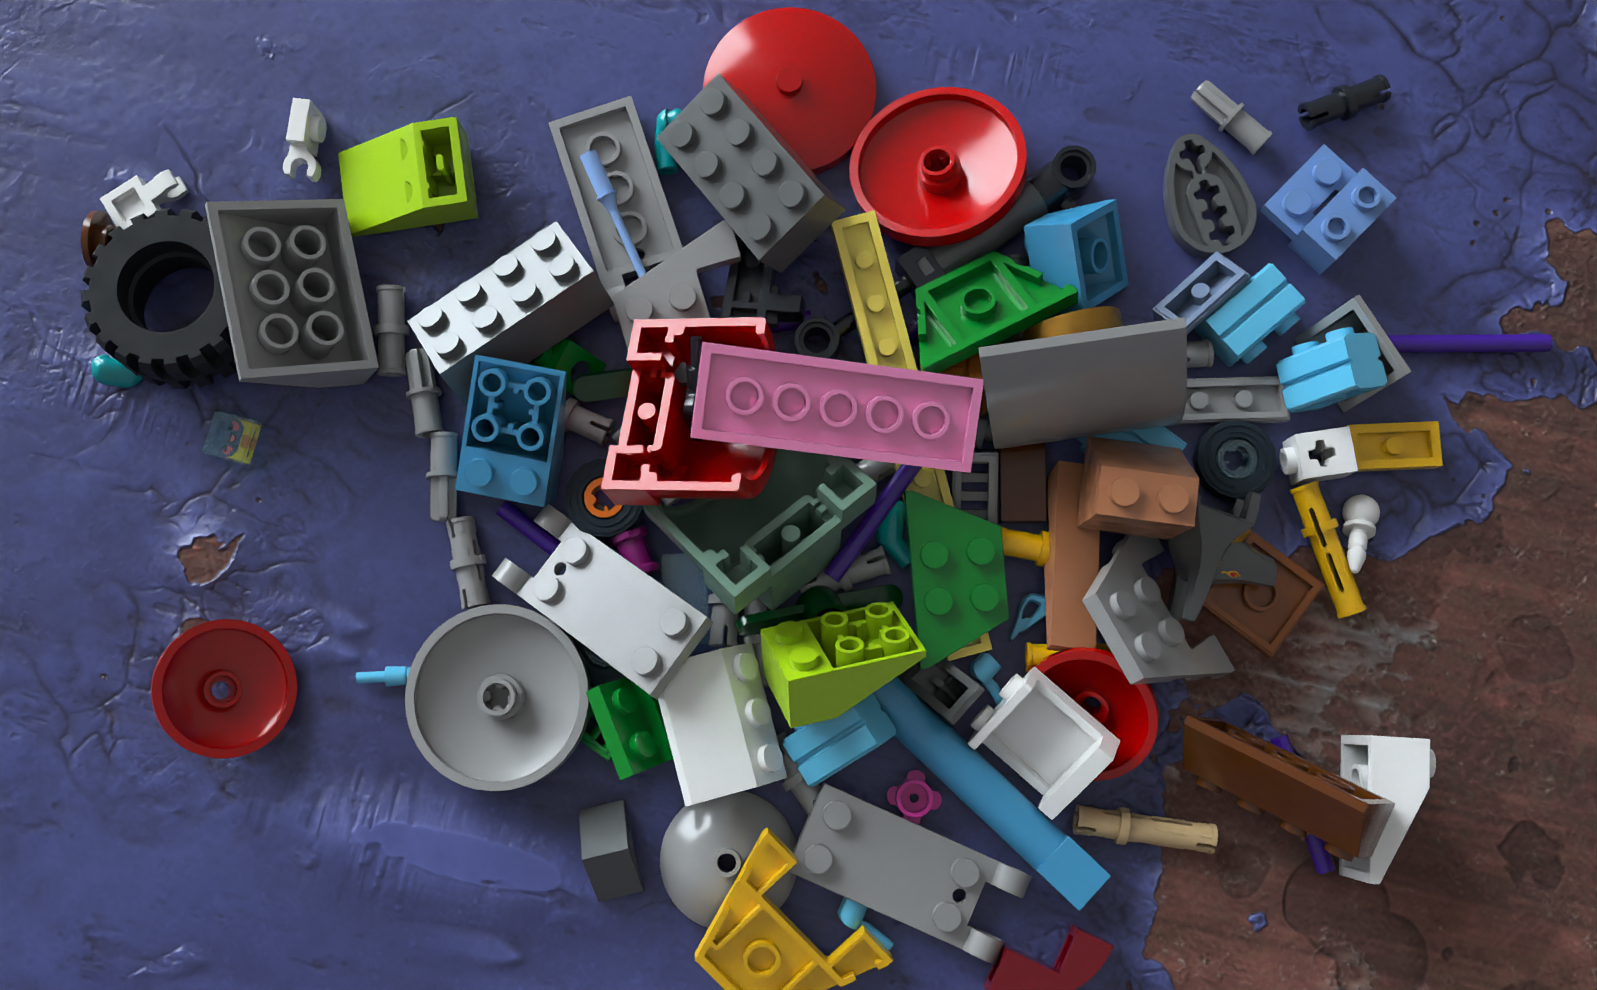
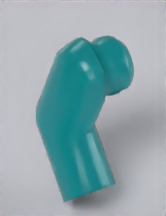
(664, 161)
(113, 373)
(890, 535)

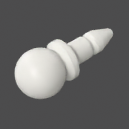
(1360, 517)

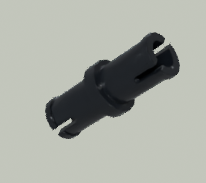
(1344, 102)

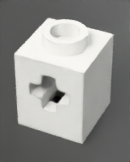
(1334, 448)

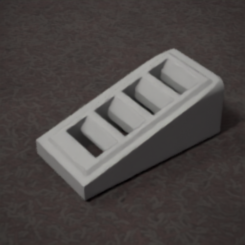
(982, 456)

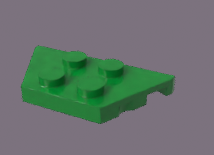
(982, 307)
(953, 576)

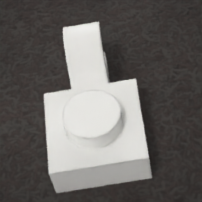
(304, 133)
(141, 197)

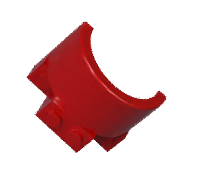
(655, 444)

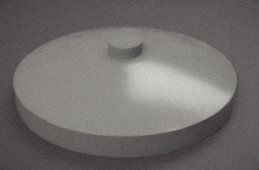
(498, 697)

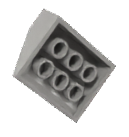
(292, 292)

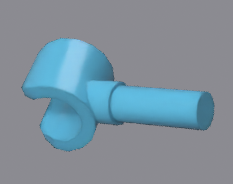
(983, 670)
(852, 916)

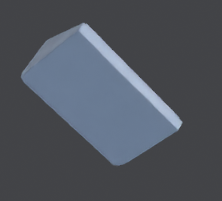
(1202, 291)

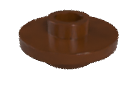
(95, 232)

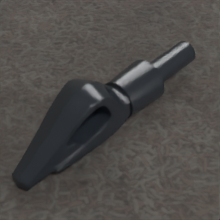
(692, 376)

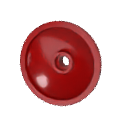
(258, 683)
(1124, 708)

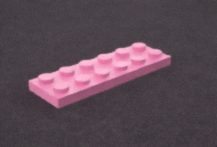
(836, 407)

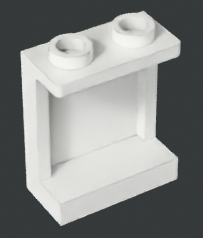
(1045, 739)

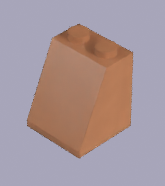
(1137, 489)

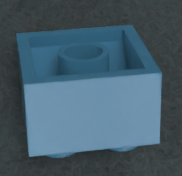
(1081, 250)

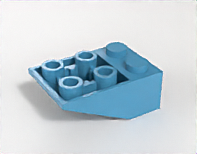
(513, 432)

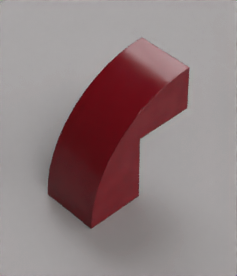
(1075, 965)

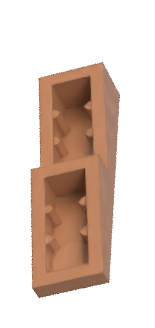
(1071, 563)

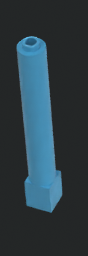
(991, 796)

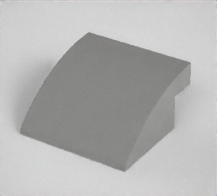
(1086, 383)

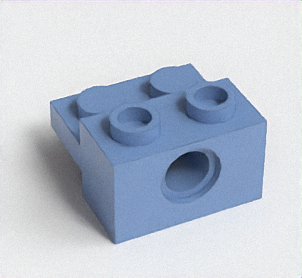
(1355, 206)

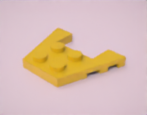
(762, 949)

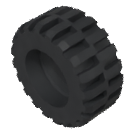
(120, 288)

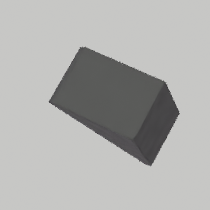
(943, 689)
(609, 851)

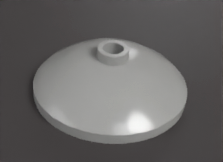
(706, 832)

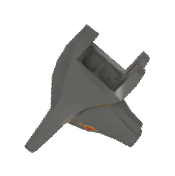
(1216, 555)

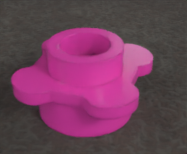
(915, 784)

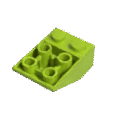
(409, 178)
(836, 660)

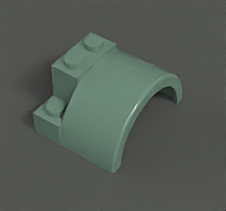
(776, 539)

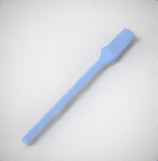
(607, 196)

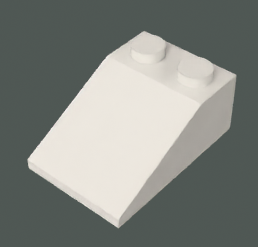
(1396, 771)

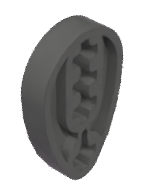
(1231, 198)

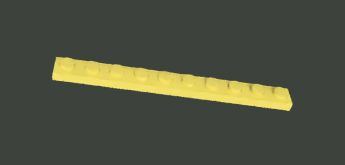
(885, 336)

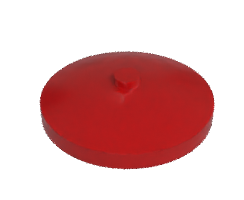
(803, 78)
(939, 166)

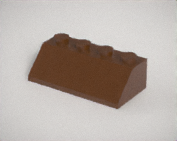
(1285, 786)

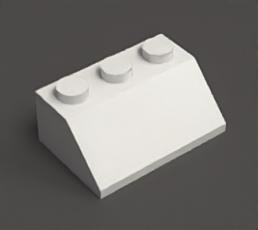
(720, 725)

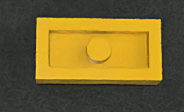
(1397, 446)

